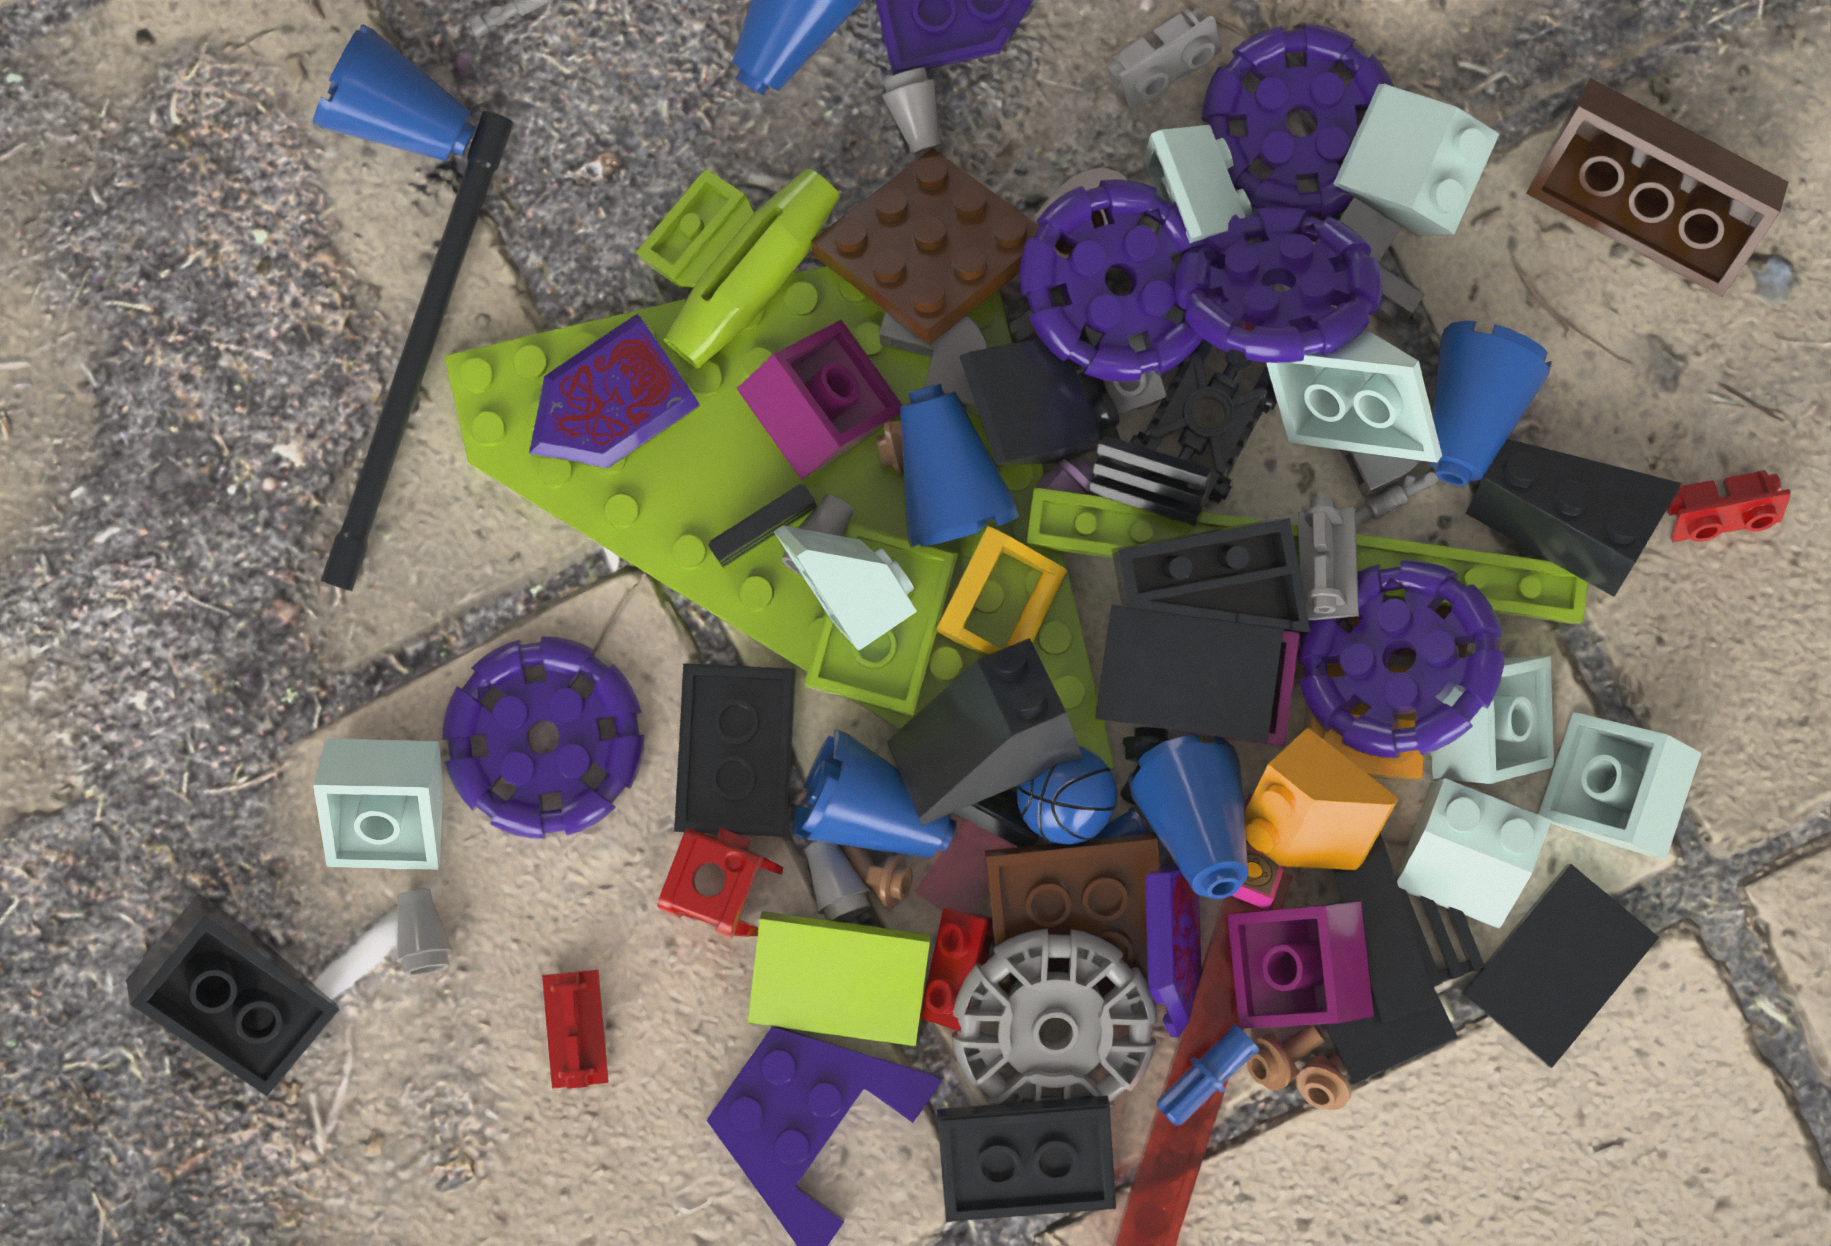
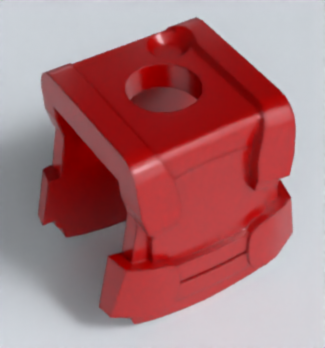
(732, 854)

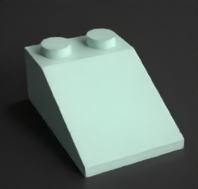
(1358, 401)

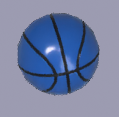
(1069, 800)

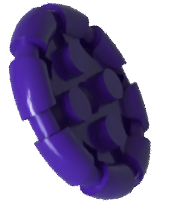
(1281, 92)
(1088, 301)
(1286, 321)
(1422, 688)
(510, 728)

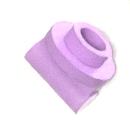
(1069, 478)

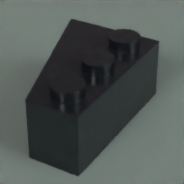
(1572, 510)
(1220, 574)

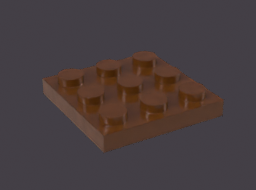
(927, 245)
(1075, 887)

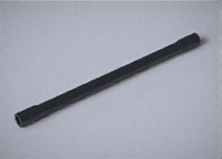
(352, 539)

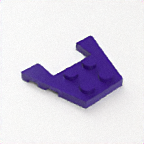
(789, 1107)

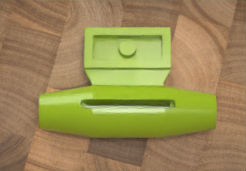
(732, 254)

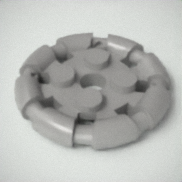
(1050, 995)

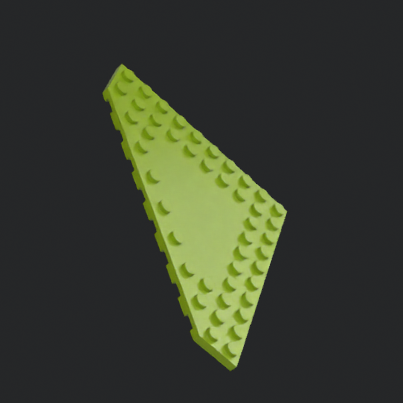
(724, 466)

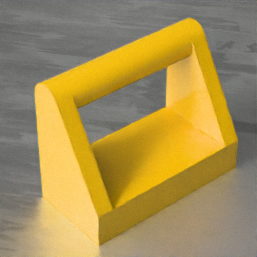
(975, 579)

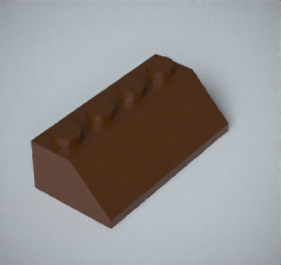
(1658, 188)

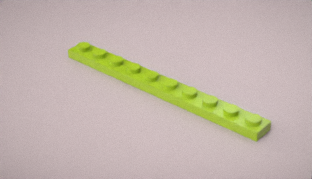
(1509, 582)

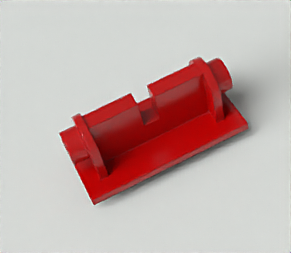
(1751, 503)
(958, 947)
(575, 1029)

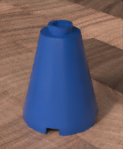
(783, 37)
(391, 101)
(1481, 395)
(948, 471)
(864, 804)
(1196, 810)

